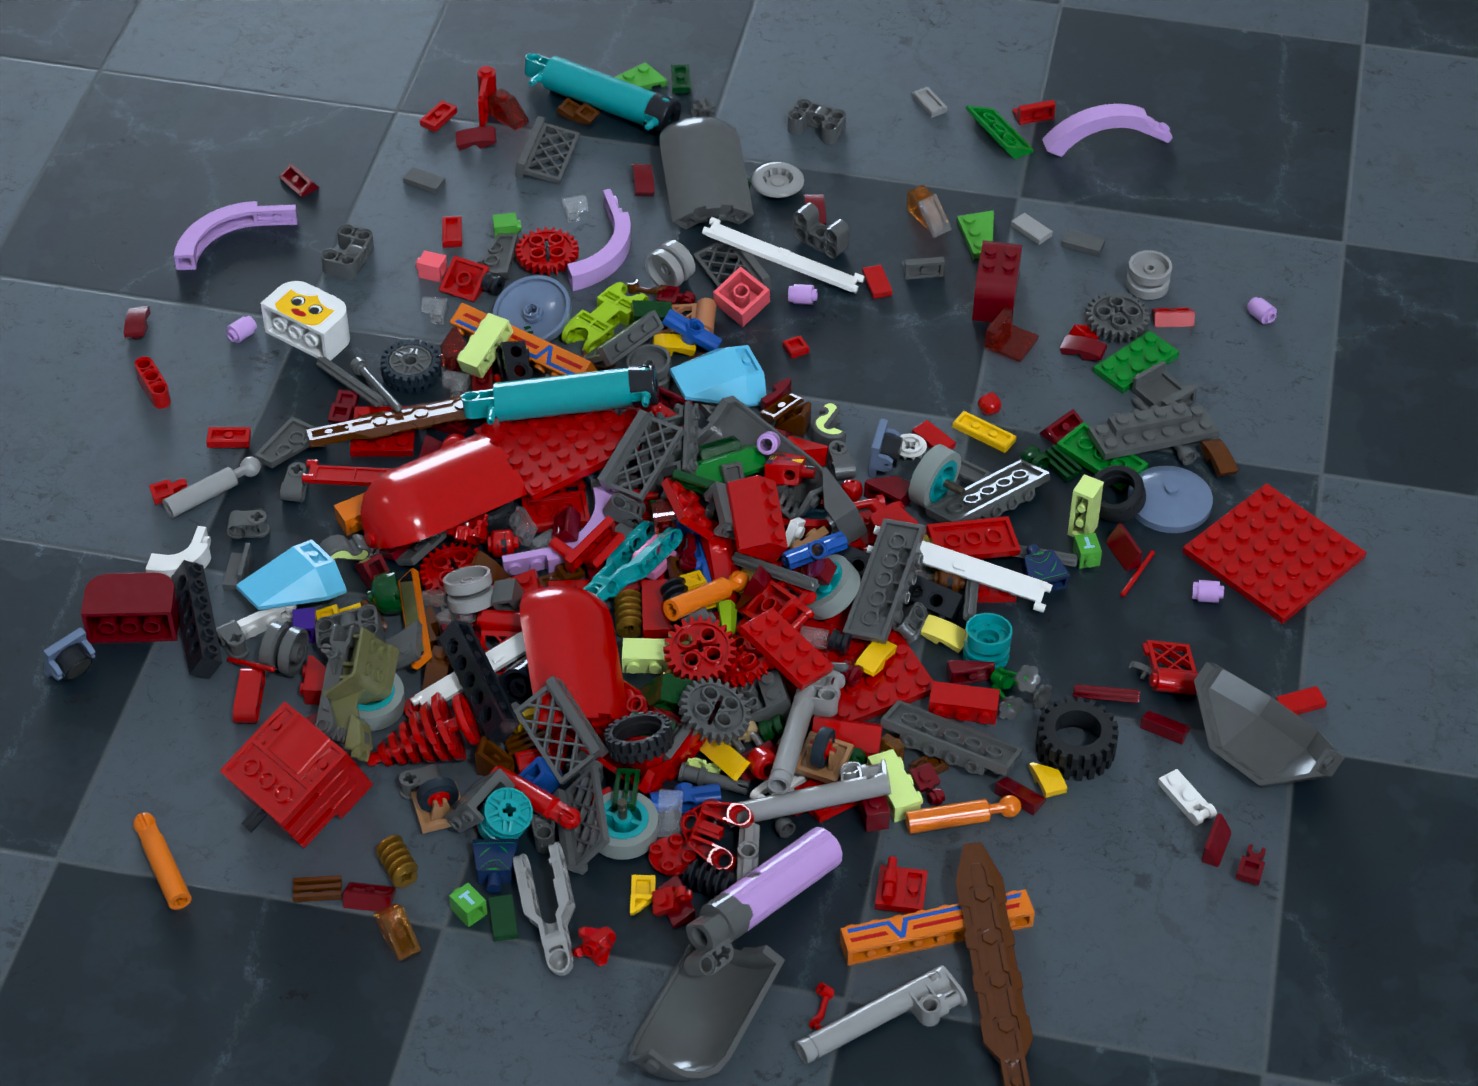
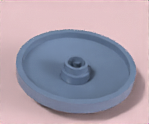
(536, 303)
(1174, 499)

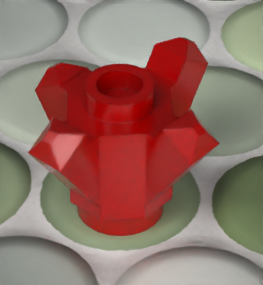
(595, 944)

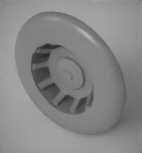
(777, 179)

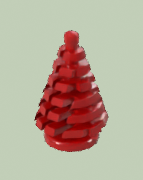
(431, 734)

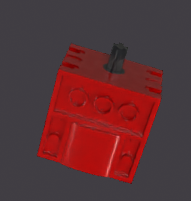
(295, 776)

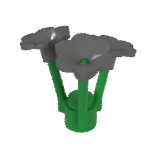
(1025, 681)

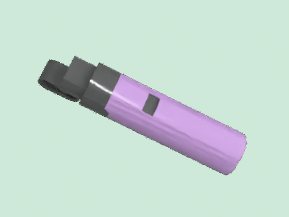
(757, 897)

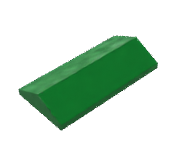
(1000, 131)
(749, 455)

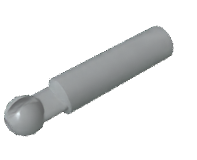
(209, 487)

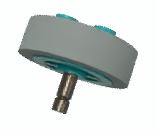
(935, 476)
(840, 592)
(387, 711)
(629, 830)

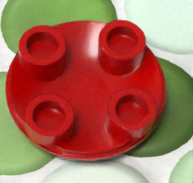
(671, 855)

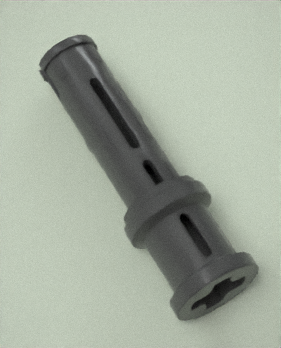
(703, 776)

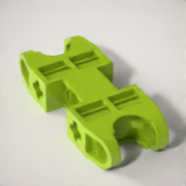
(599, 326)

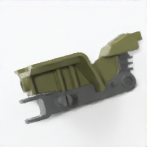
(355, 674)

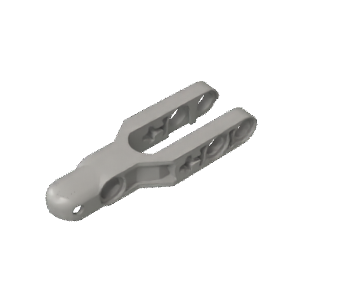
(554, 936)

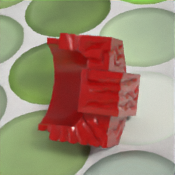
(470, 530)

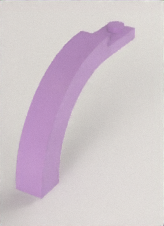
(1100, 118)
(225, 220)
(610, 258)
(546, 557)

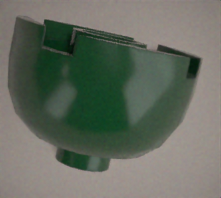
(385, 593)

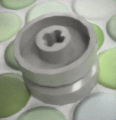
(670, 264)
(1149, 274)
(469, 589)

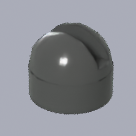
(784, 827)

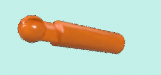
(704, 595)
(959, 814)
(162, 861)

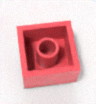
(741, 296)

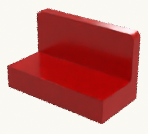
(1035, 112)

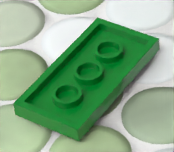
(1133, 359)
(1083, 451)

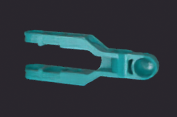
(624, 570)

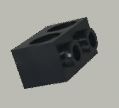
(509, 363)

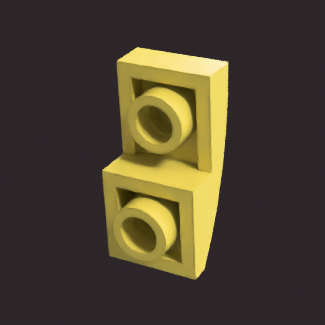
(943, 631)

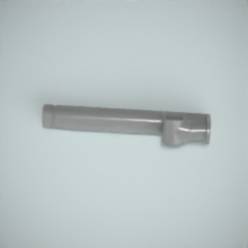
(817, 699)
(856, 784)
(931, 991)

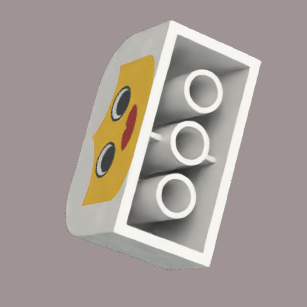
(307, 319)

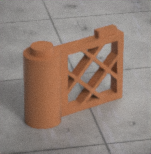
(702, 310)

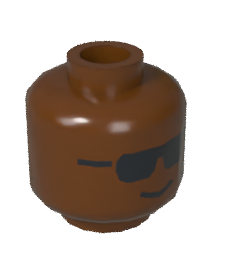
(949, 580)

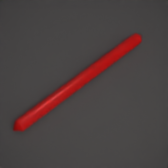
(1137, 573)
(251, 664)

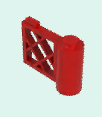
(486, 87)
(498, 624)
(1172, 678)

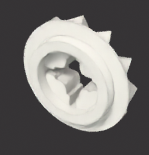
(915, 441)

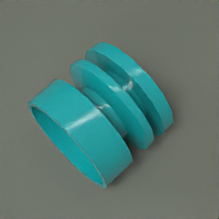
(988, 639)
(498, 824)

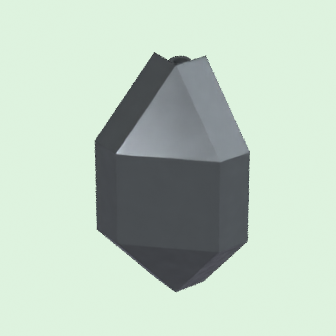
(1260, 732)

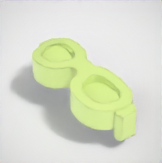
(696, 762)

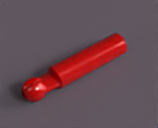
(544, 802)

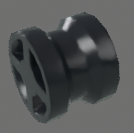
(492, 283)
(839, 641)

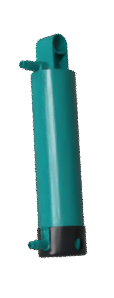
(603, 91)
(565, 394)

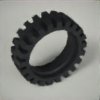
(641, 749)

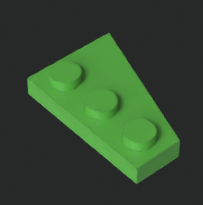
(643, 76)
(975, 229)

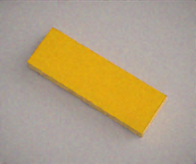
(984, 431)
(725, 758)

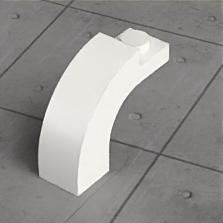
(196, 552)

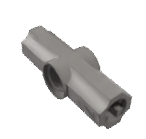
(748, 850)

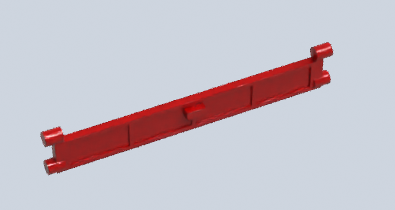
(341, 474)

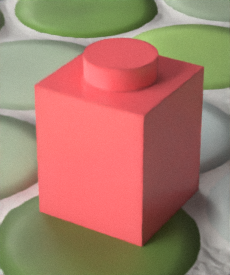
(432, 266)

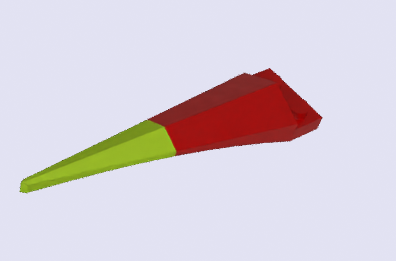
(718, 556)

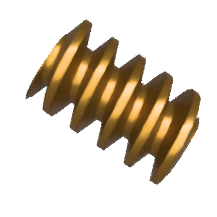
(628, 613)
(397, 861)

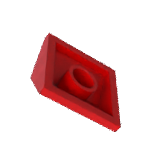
(464, 279)

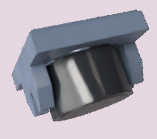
(884, 449)
(71, 661)

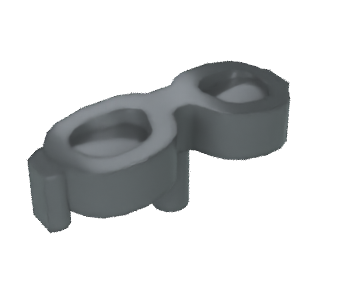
(1146, 669)

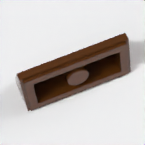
(780, 407)

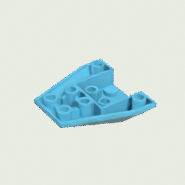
(722, 375)
(294, 578)

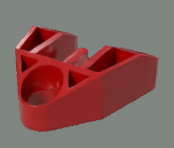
(719, 811)

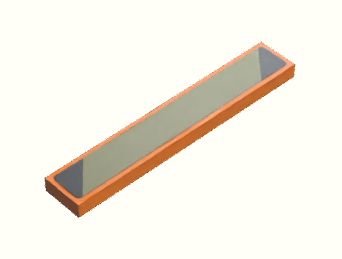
(414, 610)

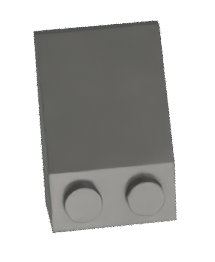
(841, 510)

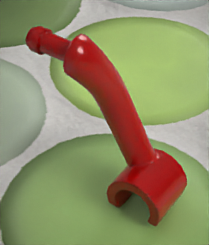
(826, 993)

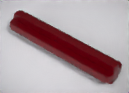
(1106, 693)

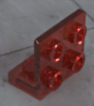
(1009, 339)

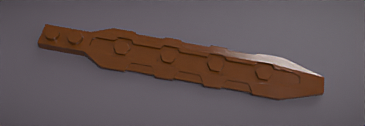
(389, 422)
(994, 965)

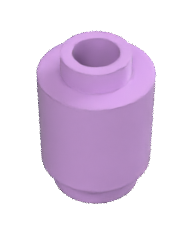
(802, 294)
(1261, 310)
(241, 329)
(764, 447)
(1208, 591)

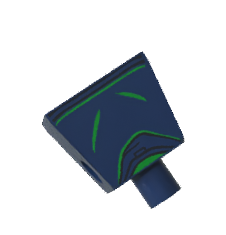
(1045, 567)
(495, 862)

